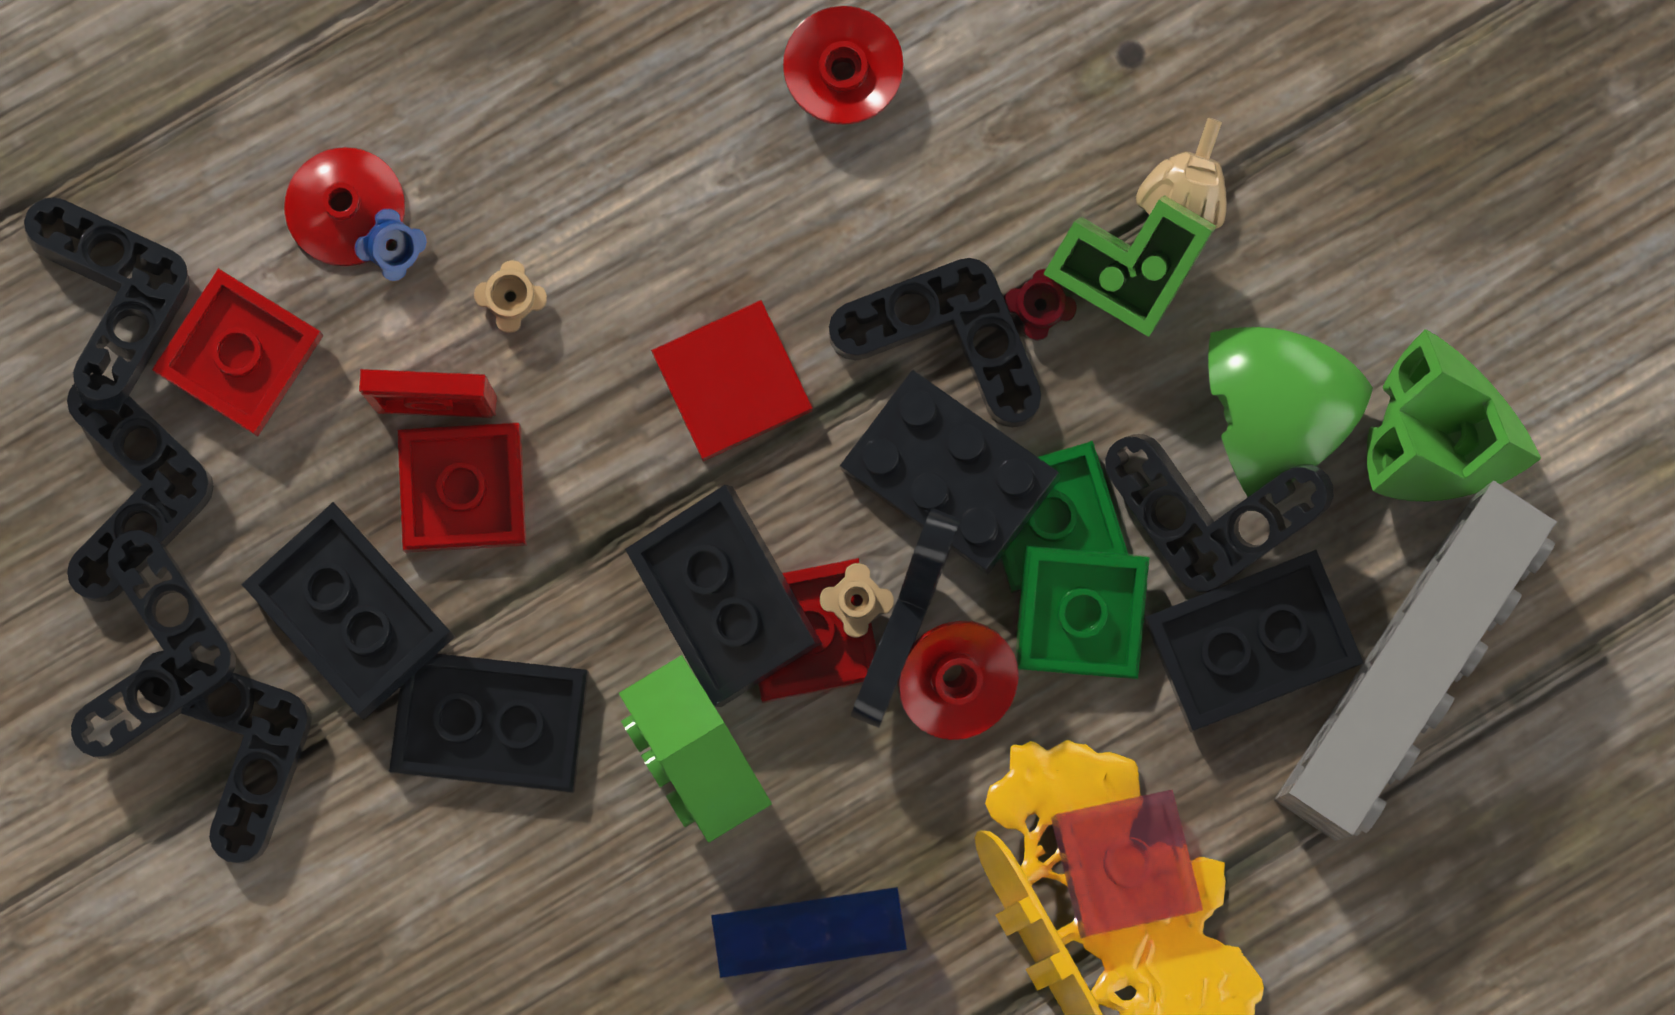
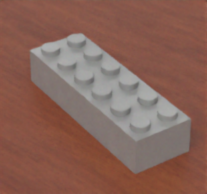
(1416, 661)

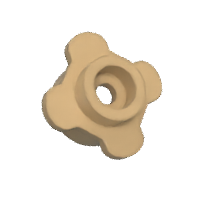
(493, 292)
(856, 582)

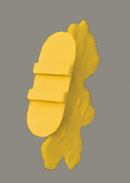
(1165, 961)

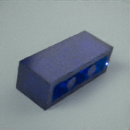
(809, 932)

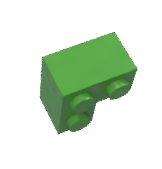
(1137, 279)
(691, 750)

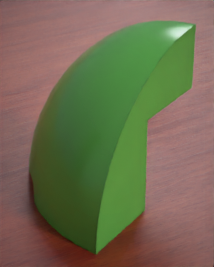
(1282, 400)
(1444, 429)

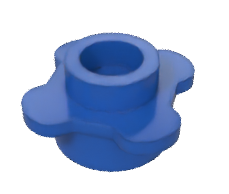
(396, 261)

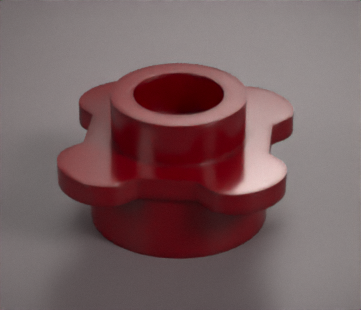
(1040, 321)

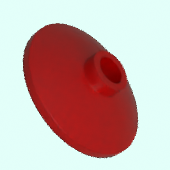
(837, 37)
(330, 233)
(975, 697)

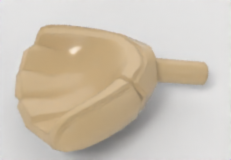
(1190, 180)

